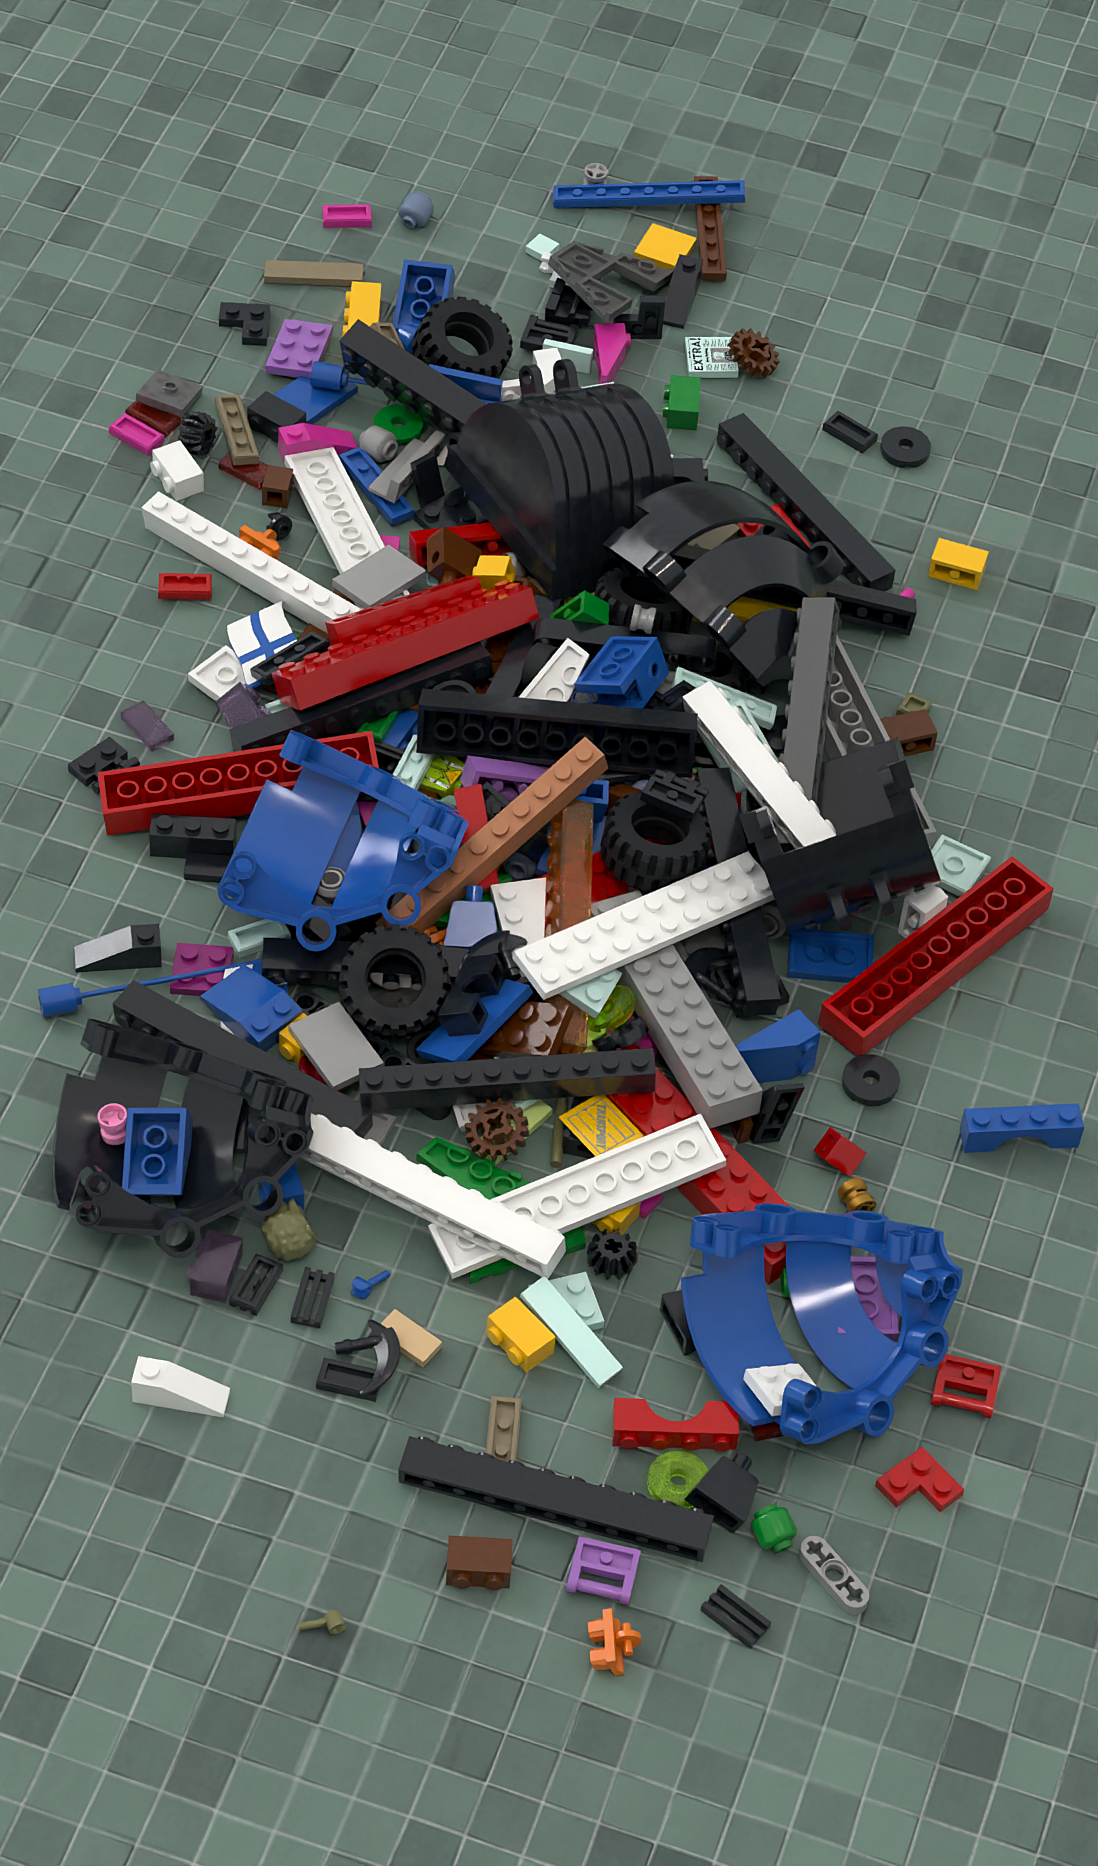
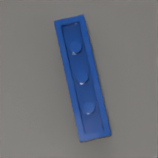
(364, 472)

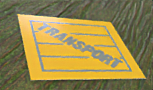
(600, 1125)

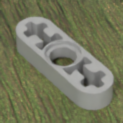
(832, 1561)

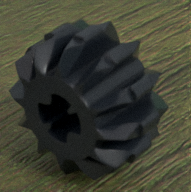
(197, 433)
(612, 1254)

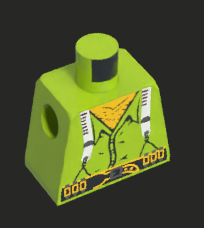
(443, 776)

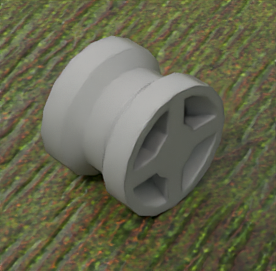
(595, 174)
(642, 619)

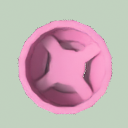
(113, 1123)

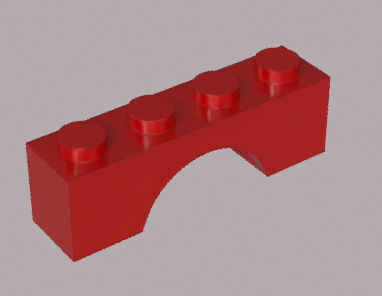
(639, 1426)

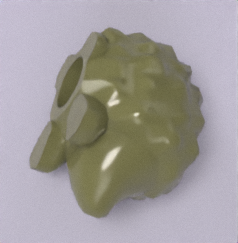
(289, 1232)

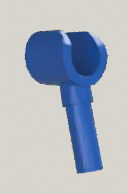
(363, 1288)

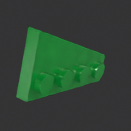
(468, 1171)

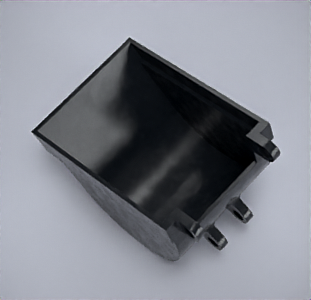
(561, 472)
(876, 847)

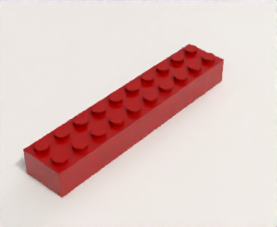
(404, 645)
(207, 785)
(935, 957)
(725, 1190)

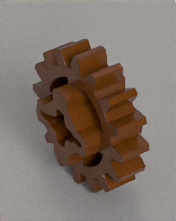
(753, 353)
(496, 1140)

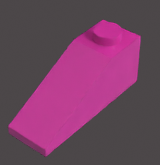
(610, 349)
(310, 437)

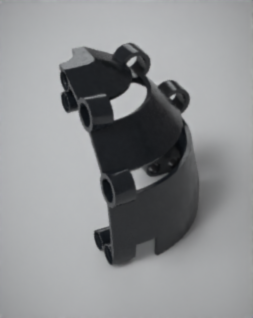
(729, 571)
(132, 1074)

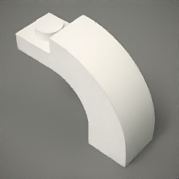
(544, 360)

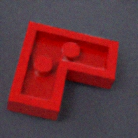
(921, 1474)

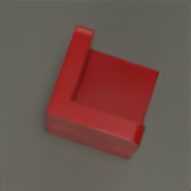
(839, 1151)

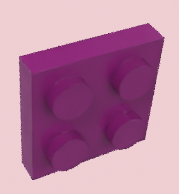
(195, 958)

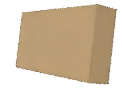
(413, 1340)

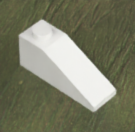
(174, 1387)

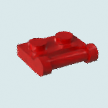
(969, 1377)

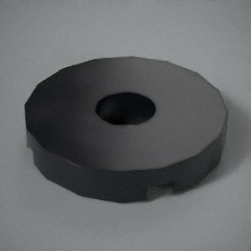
(905, 436)
(870, 1066)

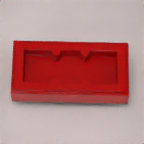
(184, 586)

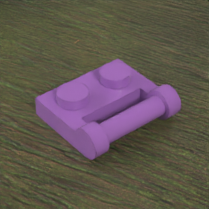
(605, 1561)

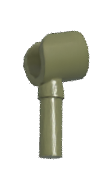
(332, 1619)

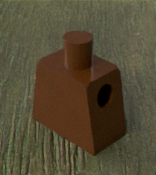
(450, 556)

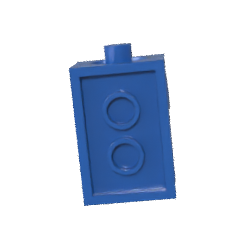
(625, 672)

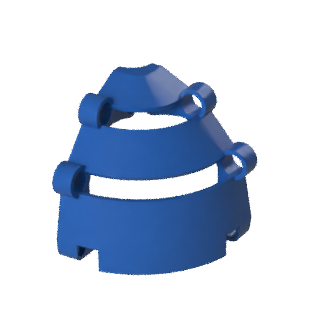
(298, 829)
(737, 1331)

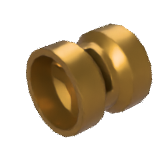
(856, 1196)

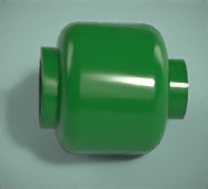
(774, 1528)

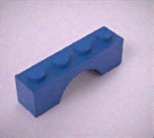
(989, 1127)

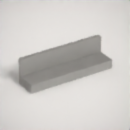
(398, 475)

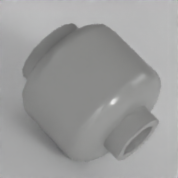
(378, 443)

